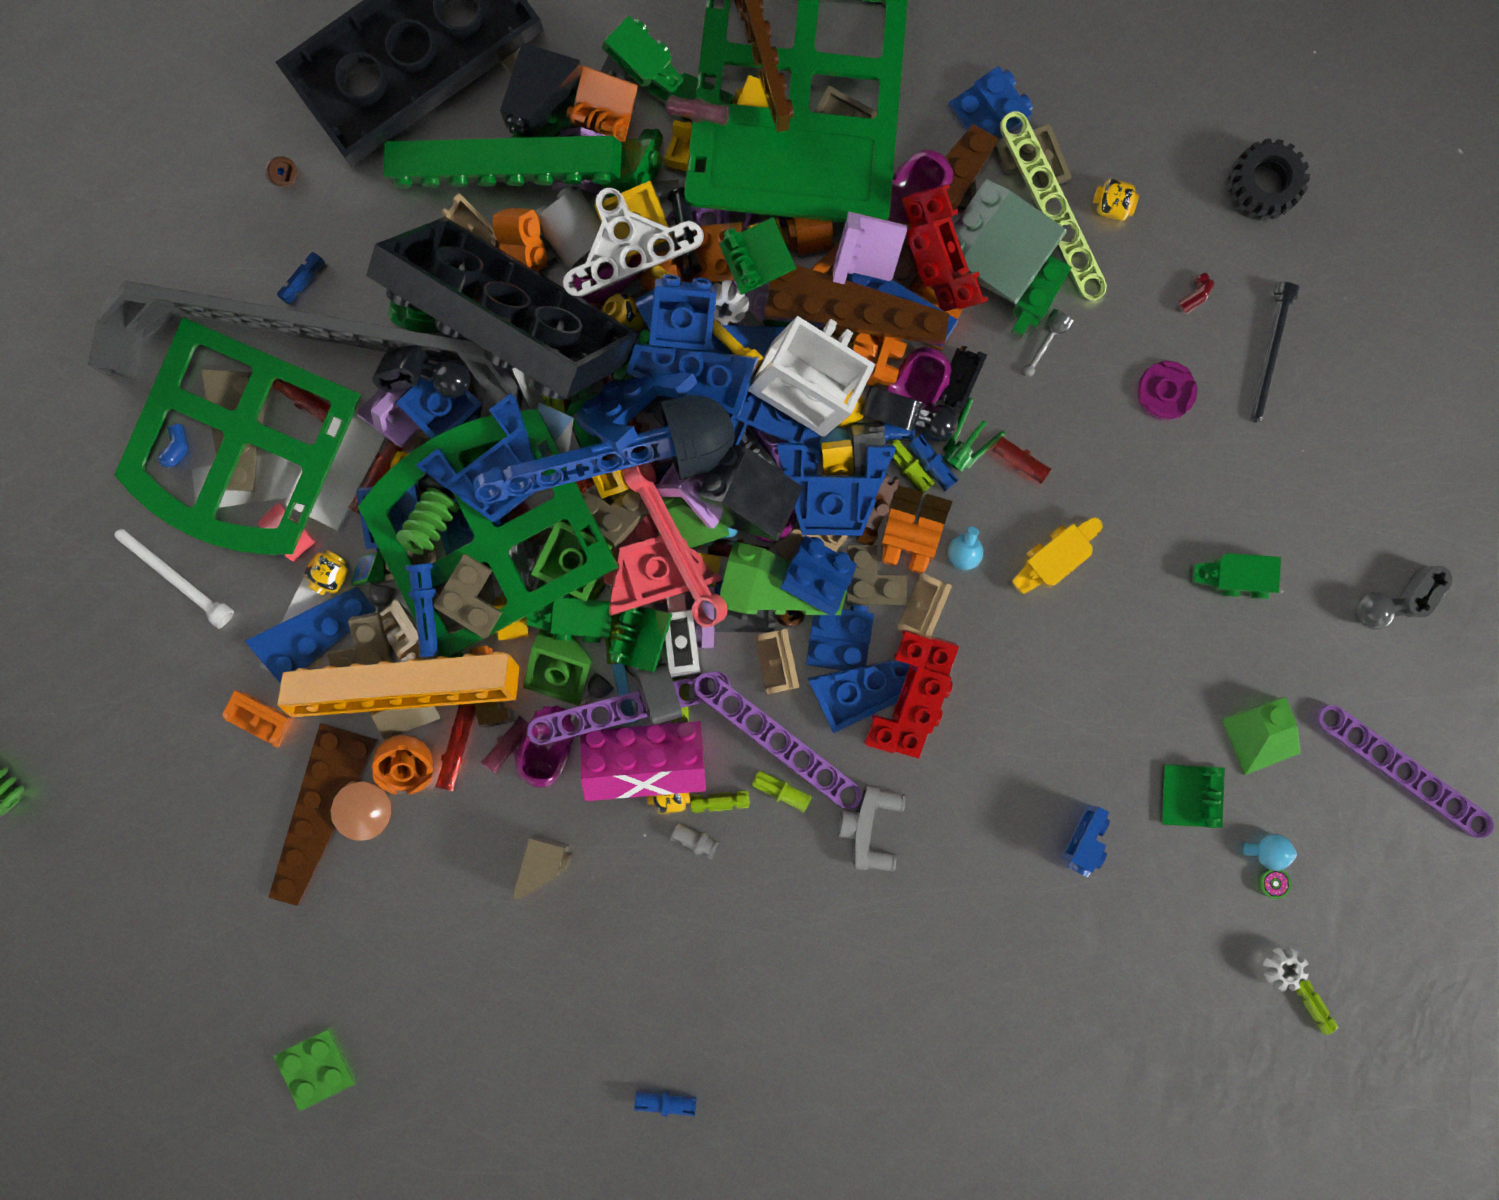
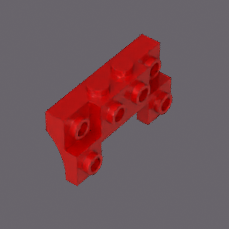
(939, 251)
(920, 697)

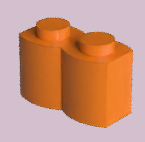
(809, 235)
(520, 236)

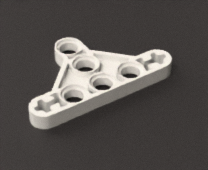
(614, 250)

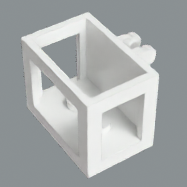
(811, 375)

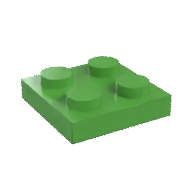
(314, 1069)

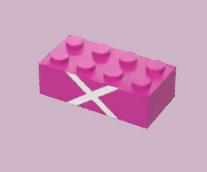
(642, 761)

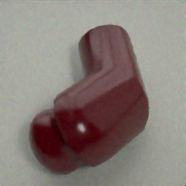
(1200, 295)

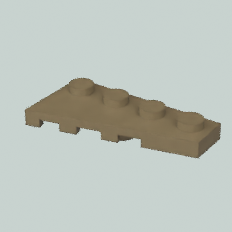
(226, 390)

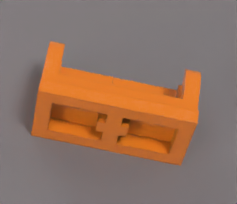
(257, 717)

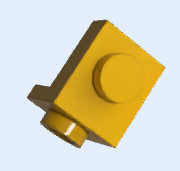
(678, 149)

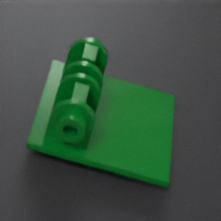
(756, 255)
(641, 638)
(1193, 796)

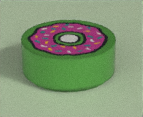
(1275, 883)

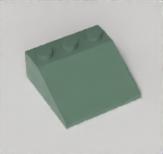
(1005, 240)

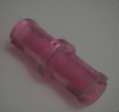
(697, 110)
(505, 746)

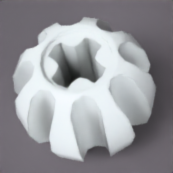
(736, 303)
(1294, 965)

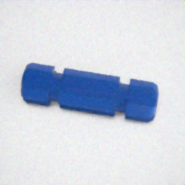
(300, 278)

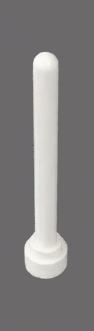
(218, 613)

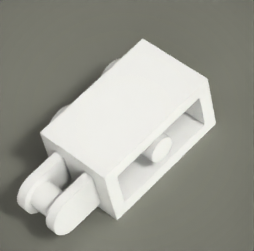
(681, 640)

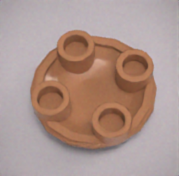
(360, 810)

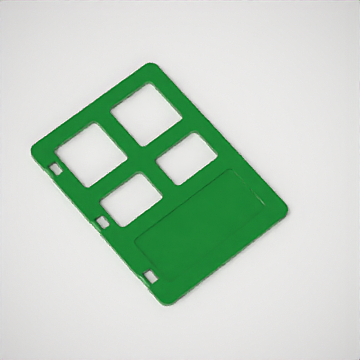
(822, 160)

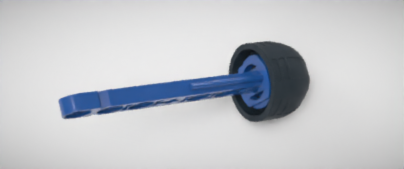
(694, 434)

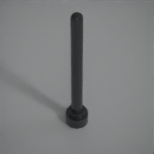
(1285, 296)

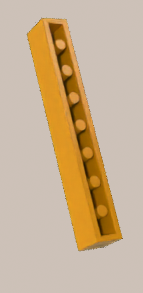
(399, 685)

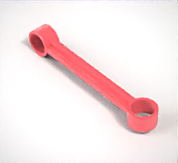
(642, 480)

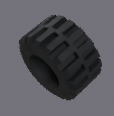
(1285, 163)

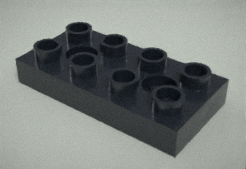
(417, 61)
(502, 307)

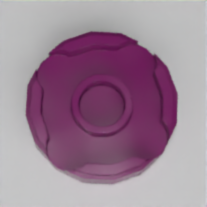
(1166, 390)

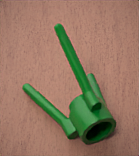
(959, 455)

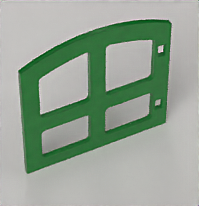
(239, 429)
(490, 542)

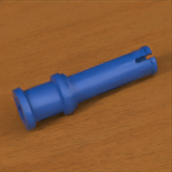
(428, 646)

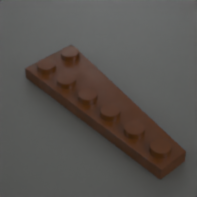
(772, 82)
(966, 162)
(853, 307)
(333, 763)

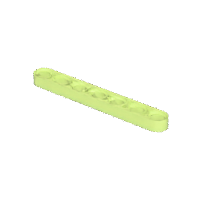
(1053, 190)

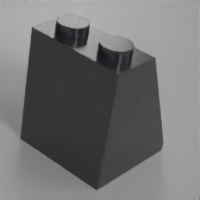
(538, 88)
(750, 494)

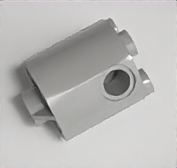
(570, 227)

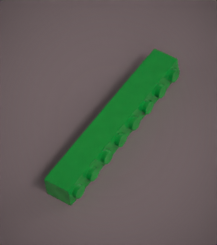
(503, 161)

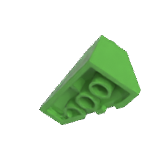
(755, 580)

